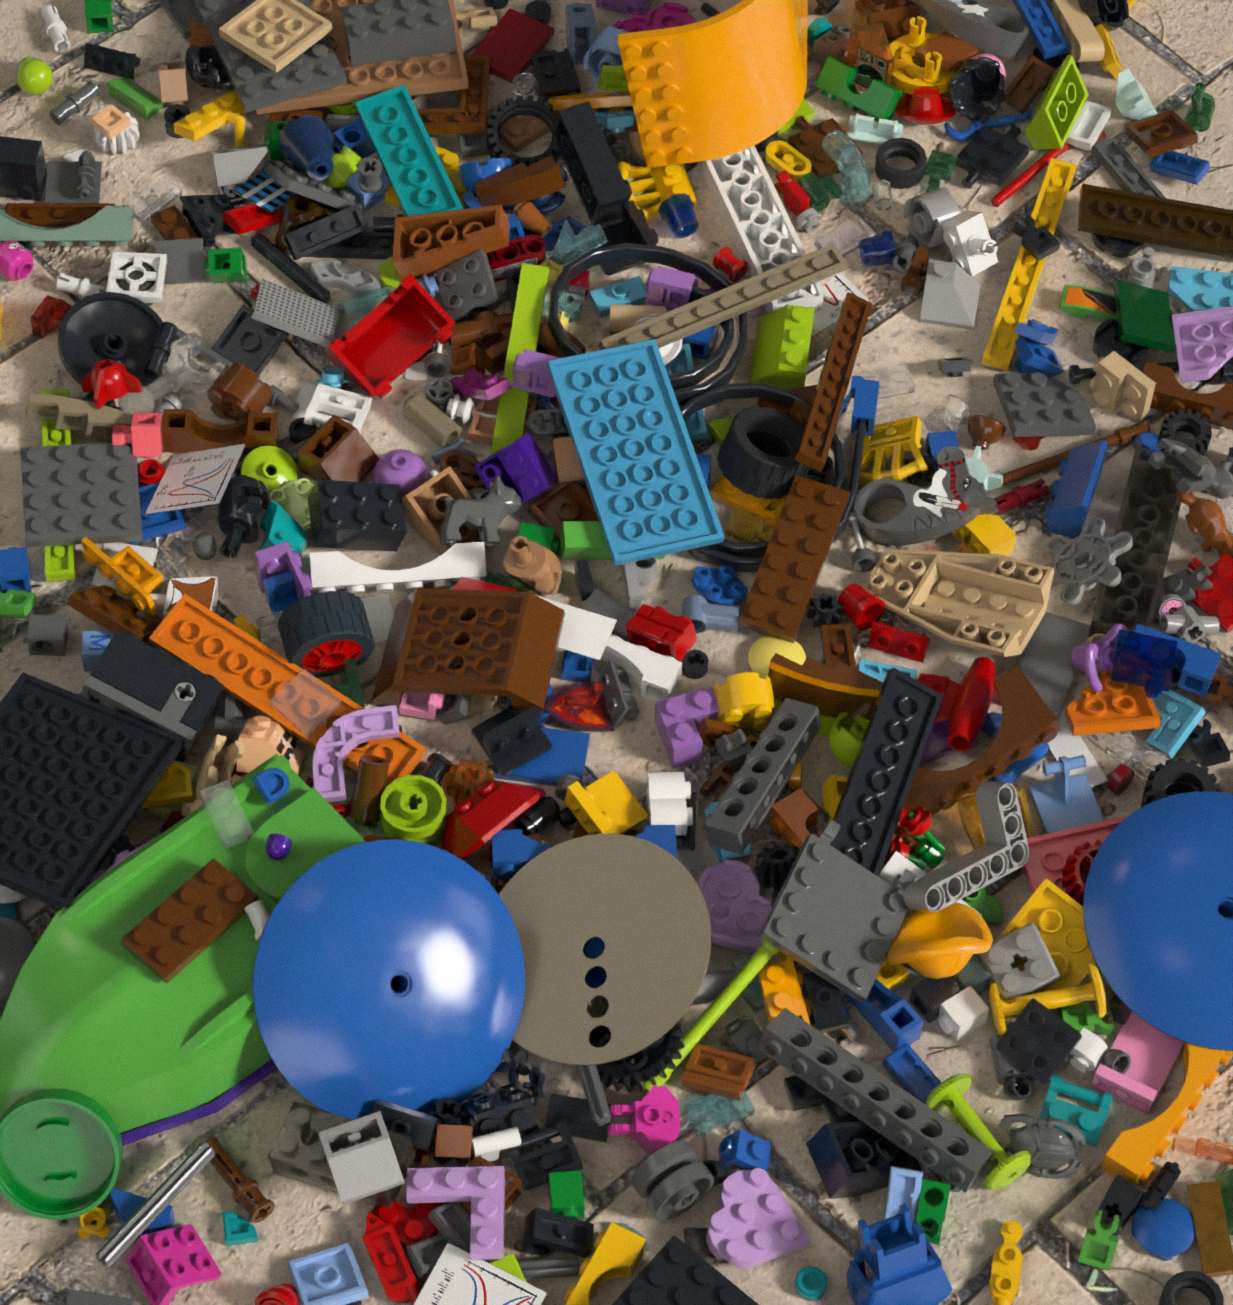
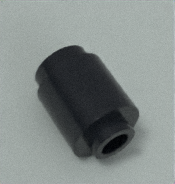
(538, 816)

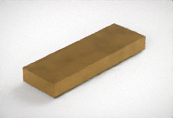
(1211, 1228)

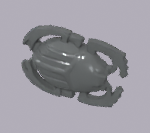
(1046, 1143)

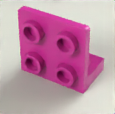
(170, 1262)

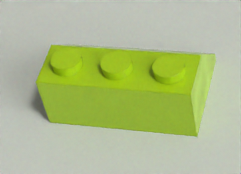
(1057, 108)
(783, 347)

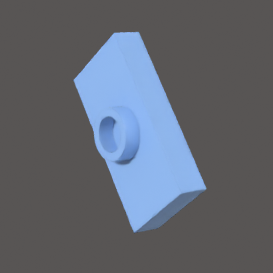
(903, 1188)

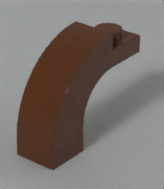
(496, 355)

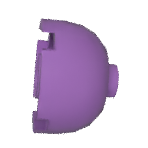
(401, 468)

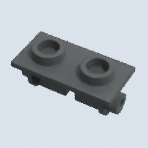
(615, 684)

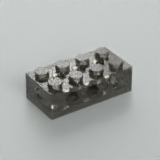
(301, 1156)

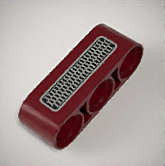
(527, 250)

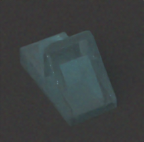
(571, 246)

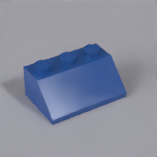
(1075, 490)

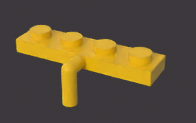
(212, 116)

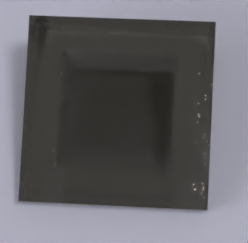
(696, 1240)

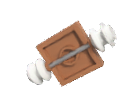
(485, 417)

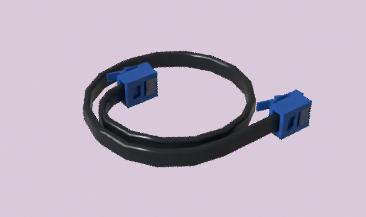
(749, 555)

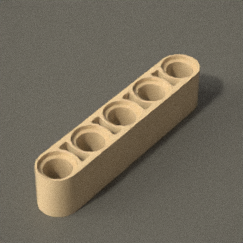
(1078, 30)

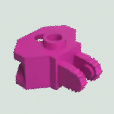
(651, 1121)

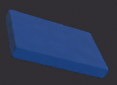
(565, 758)

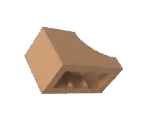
(173, 83)

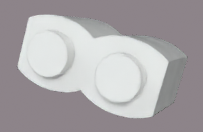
(667, 800)

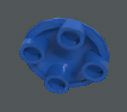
(719, 585)
(1164, 1231)

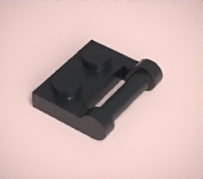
(535, 1166)

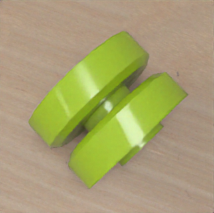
(414, 810)

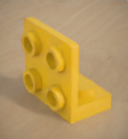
(605, 806)

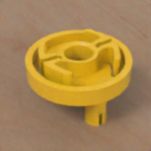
(906, 73)

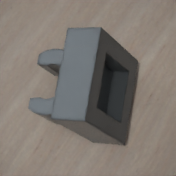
(733, 748)

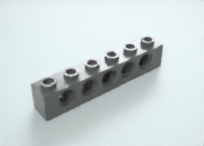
(762, 776)

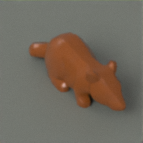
(1208, 520)

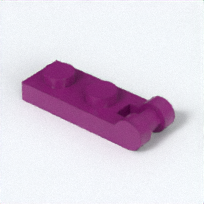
(479, 385)

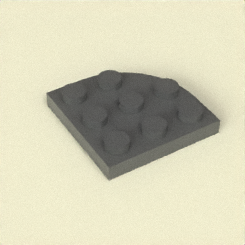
(1042, 406)

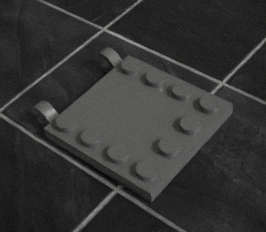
(836, 915)

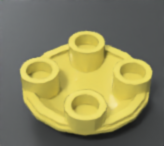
(766, 647)

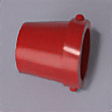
(861, 606)

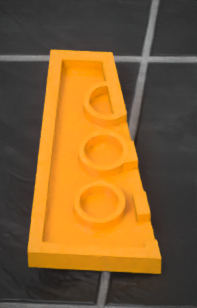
(599, 100)

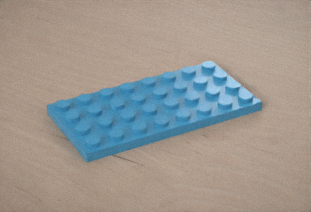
(635, 452)

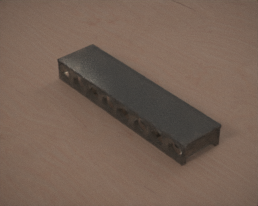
(1150, 516)

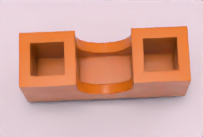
(794, 817)

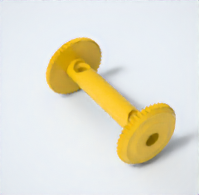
(1050, 999)

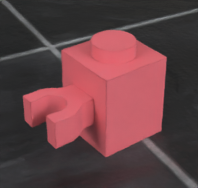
(143, 434)

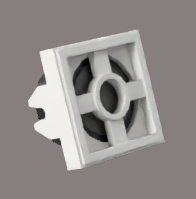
(134, 275)

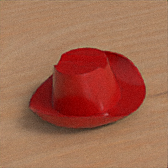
(925, 106)

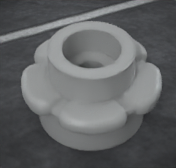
(809, 220)

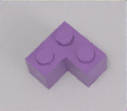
(678, 723)

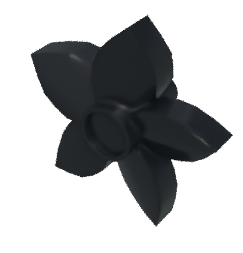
(514, 1065)
(536, 1084)

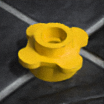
(101, 1229)

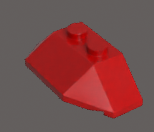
(486, 814)

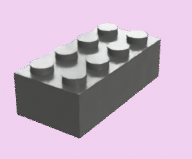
(397, 30)

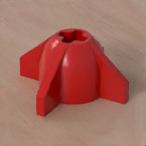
(109, 382)

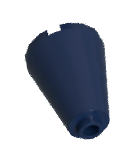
(308, 146)

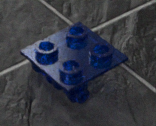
(1144, 661)

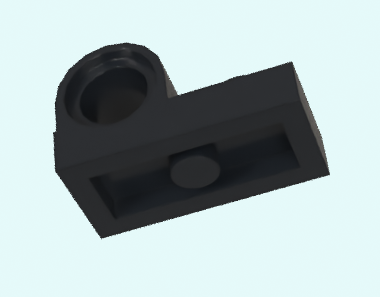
(552, 1231)

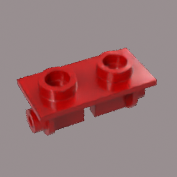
(898, 642)

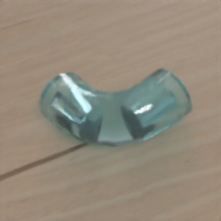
(850, 164)

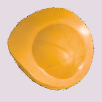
(940, 941)

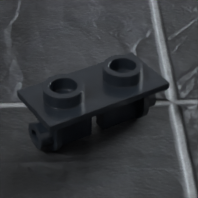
(110, 61)

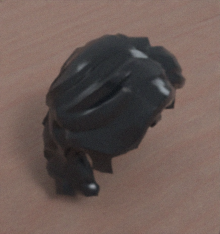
(207, 68)

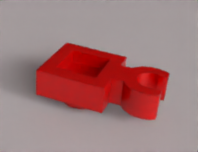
(795, 197)

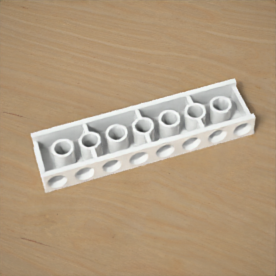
(757, 220)

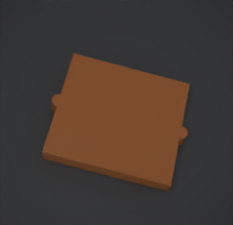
(953, 50)

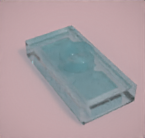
(364, 302)
(717, 1111)

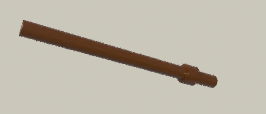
(1121, 437)

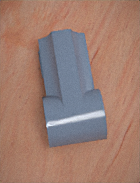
(710, 615)

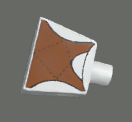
(201, 589)

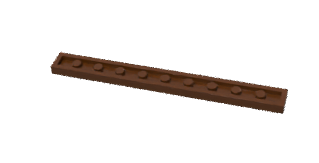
(833, 382)

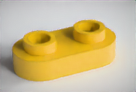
(790, 159)

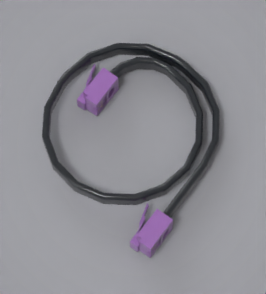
(663, 288)

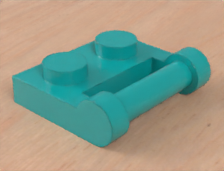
(1088, 1121)

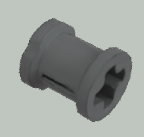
(370, 178)

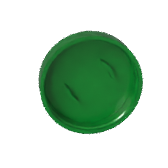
(58, 1154)

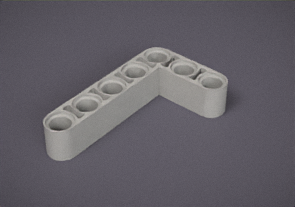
(1003, 853)

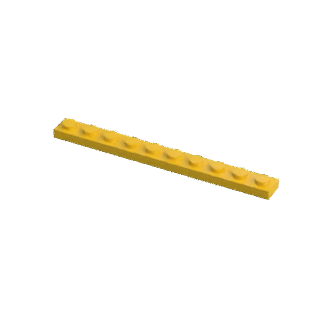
(1026, 269)

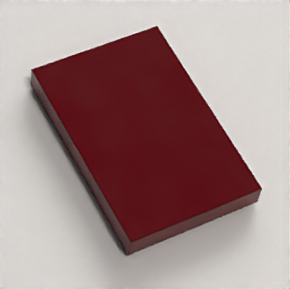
(513, 43)

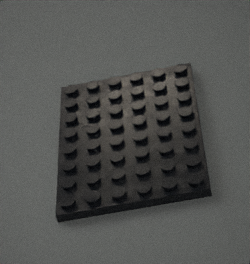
(69, 785)

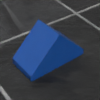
(126, 1205)

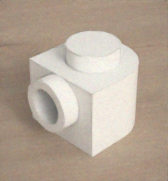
(1088, 1051)

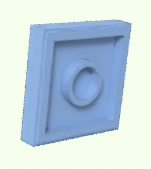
(328, 1277)

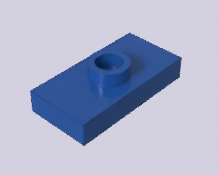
(1180, 167)
(911, 1072)

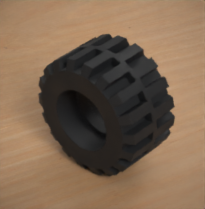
(1177, 779)

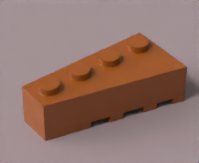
(441, 238)

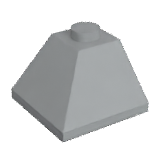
(236, 164)
(949, 296)

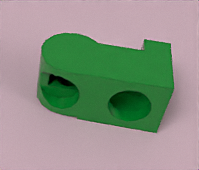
(932, 1208)

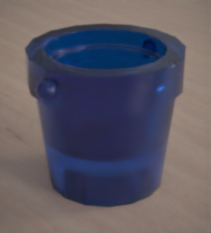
(679, 215)
(878, 249)

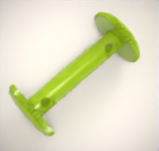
(949, 1095)

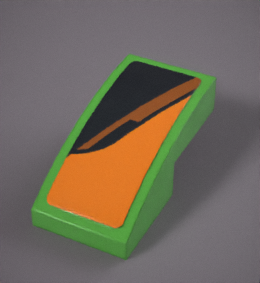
(1084, 301)

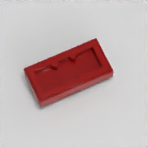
(250, 218)

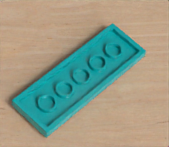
(407, 153)

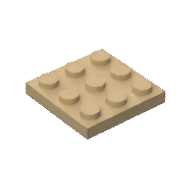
(275, 31)

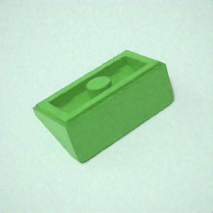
(134, 97)

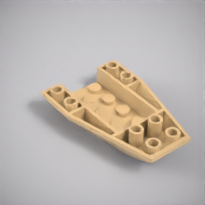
(965, 597)

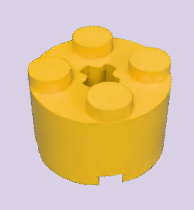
(745, 700)

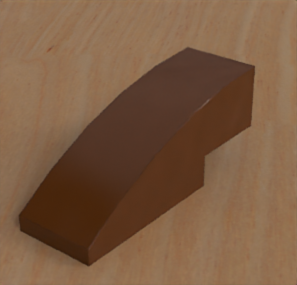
(520, 183)

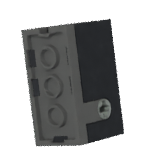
(154, 689)

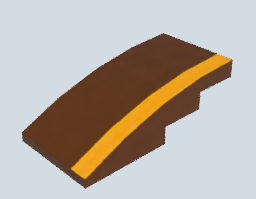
(821, 686)

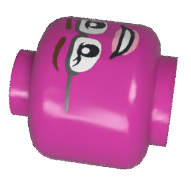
(15, 260)

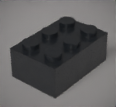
(356, 515)

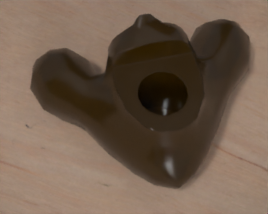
(297, 213)

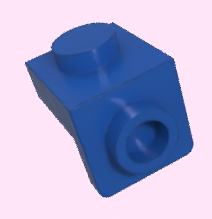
(280, 591)
(745, 1151)

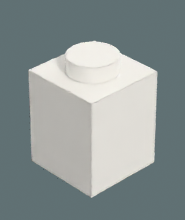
(963, 1014)

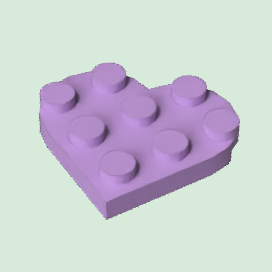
(734, 905)
(753, 1221)

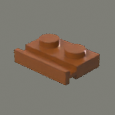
(718, 1072)

